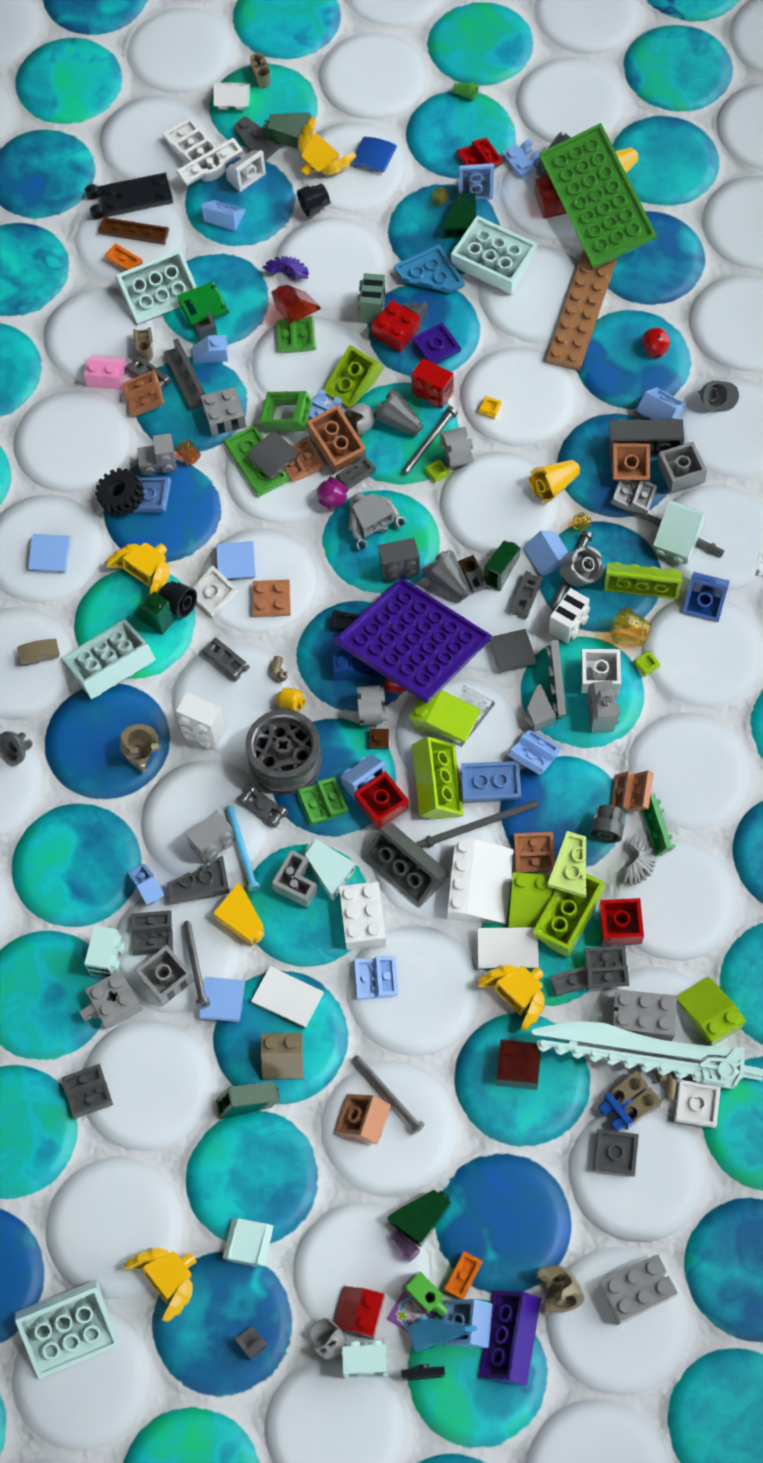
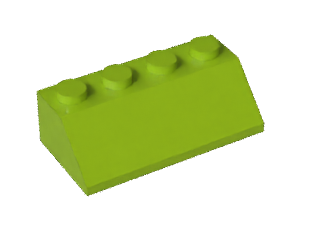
(643, 580)
(437, 779)
(568, 917)

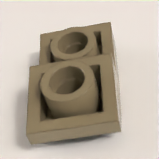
(37, 650)

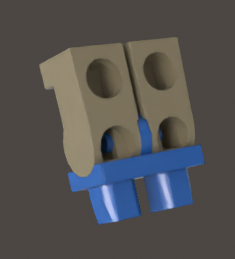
(622, 1104)

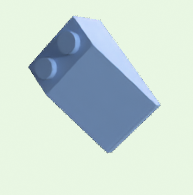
(476, 180)

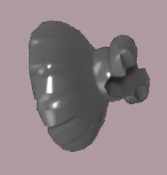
(14, 747)

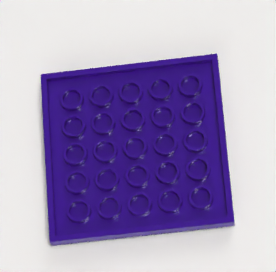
(413, 640)

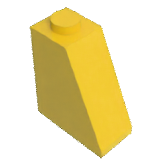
(240, 916)

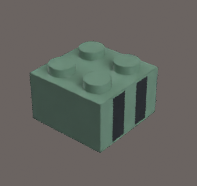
(371, 297)

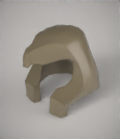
(138, 743)
(562, 1290)

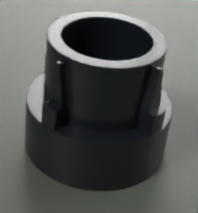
(313, 199)
(181, 598)

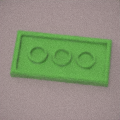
(239, 446)

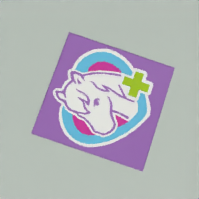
(406, 1311)

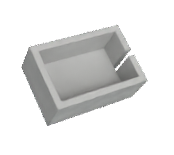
(645, 1013)
(638, 1289)

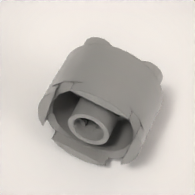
(456, 447)
(582, 566)
(370, 704)

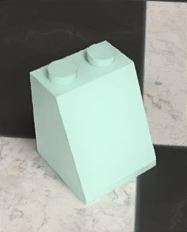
(679, 531)

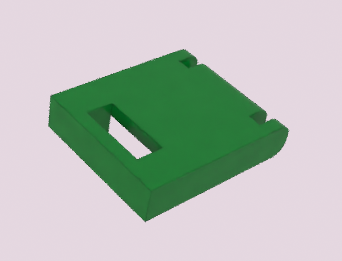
(204, 300)

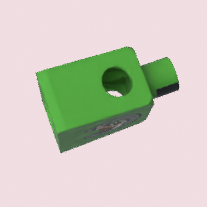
(418, 1287)

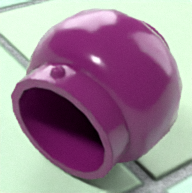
(332, 493)

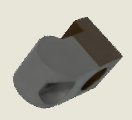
(473, 573)

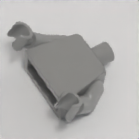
(370, 515)

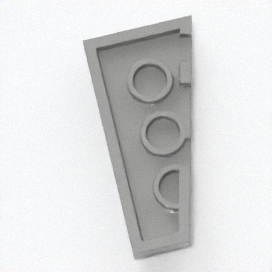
(557, 683)

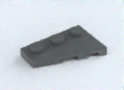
(252, 137)
(203, 883)

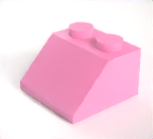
(105, 371)

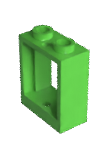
(301, 414)

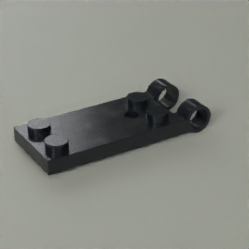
(137, 195)

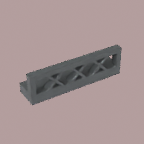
(185, 375)

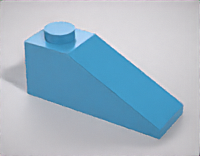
(434, 1332)

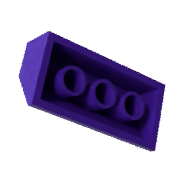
(510, 1338)

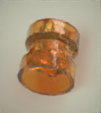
(187, 451)

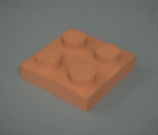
(271, 598)

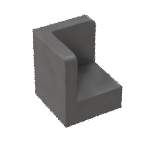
(421, 310)
(206, 328)
(251, 1343)

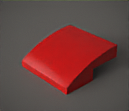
(478, 153)

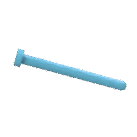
(252, 886)

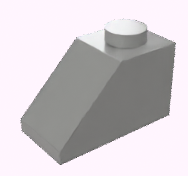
(539, 711)

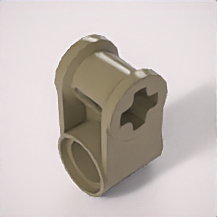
(143, 343)

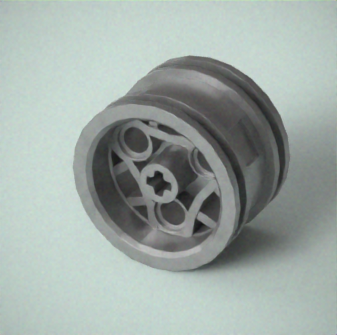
(288, 771)

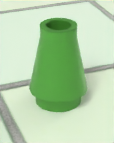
(467, 90)

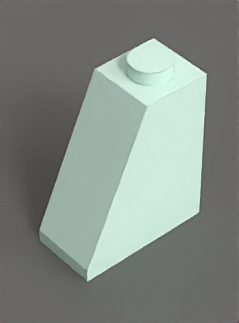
(329, 867)

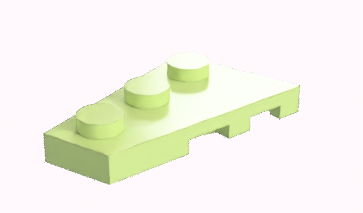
(570, 866)

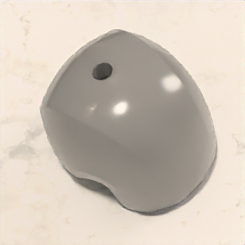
(360, 417)
(327, 1338)

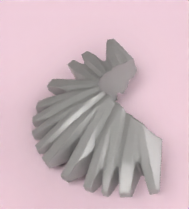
(641, 864)

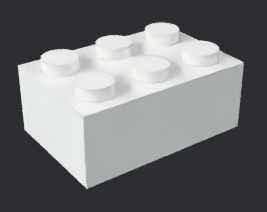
(201, 720)
(362, 915)

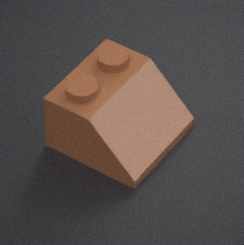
(362, 1118)

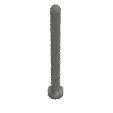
(450, 412)
(586, 536)
(202, 1001)
(416, 1126)

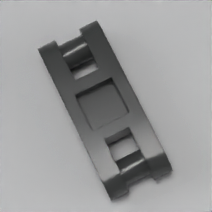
(146, 367)
(526, 594)
(225, 658)
(262, 805)

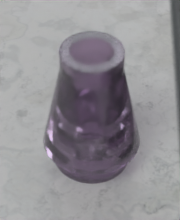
(406, 1248)

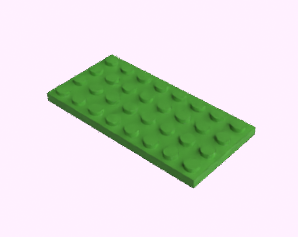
(597, 196)

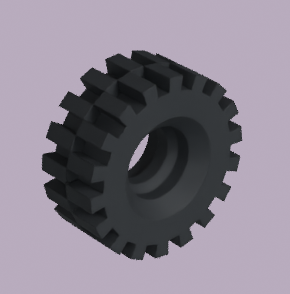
(127, 499)

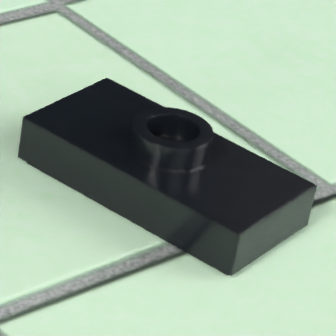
(341, 620)
(422, 1372)

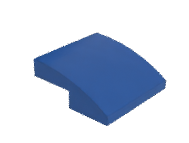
(374, 154)

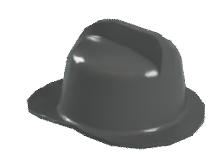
(719, 395)

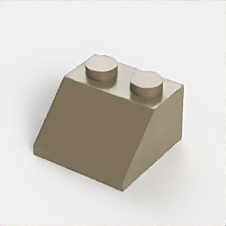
(282, 1056)

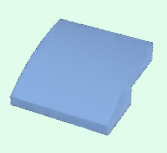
(49, 552)
(236, 560)
(534, 751)
(375, 978)
(225, 999)

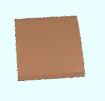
(143, 393)
(307, 461)
(632, 791)
(534, 851)

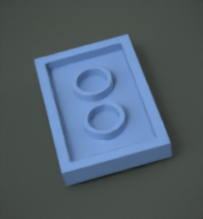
(491, 781)

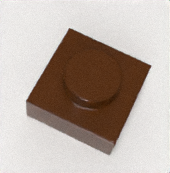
(379, 738)

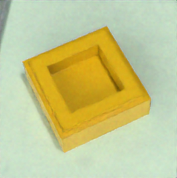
(490, 407)

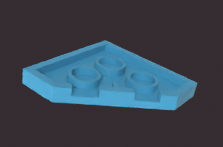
(430, 270)

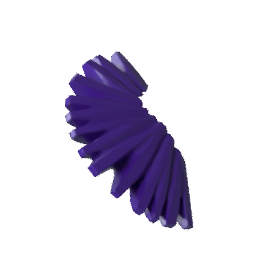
(289, 266)

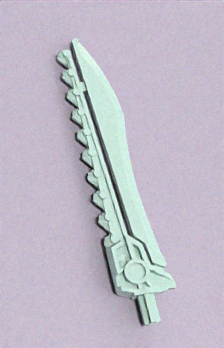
(712, 1071)

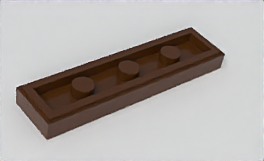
(134, 230)

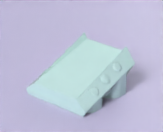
(248, 1242)

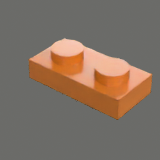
(122, 258)
(463, 1275)

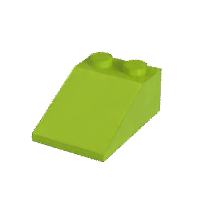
(353, 376)
(445, 716)
(528, 899)
(711, 1011)

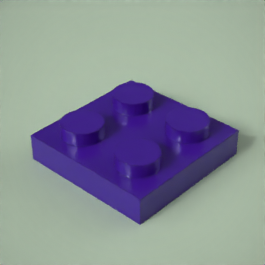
(436, 343)

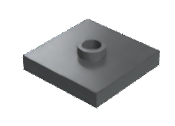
(615, 1152)

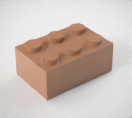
(336, 438)

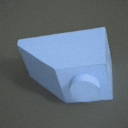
(211, 350)
(146, 884)

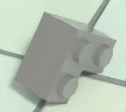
(159, 457)
(291, 880)

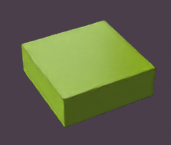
(437, 471)
(647, 663)

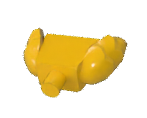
(319, 153)
(144, 563)
(518, 988)
(167, 1275)

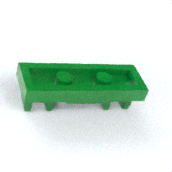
(657, 828)

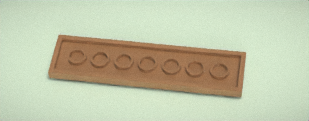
(580, 313)

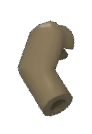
(276, 670)
(670, 1084)

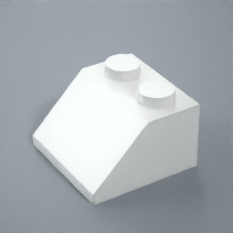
(231, 95)
(246, 170)

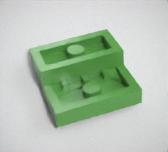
(296, 336)
(322, 801)

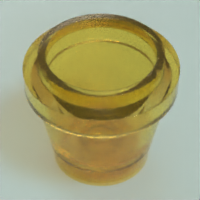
(630, 628)

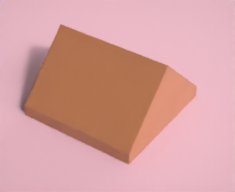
(630, 461)

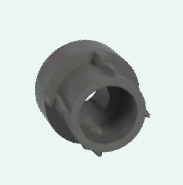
(607, 824)

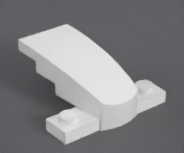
(199, 153)

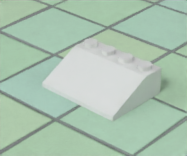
(480, 882)

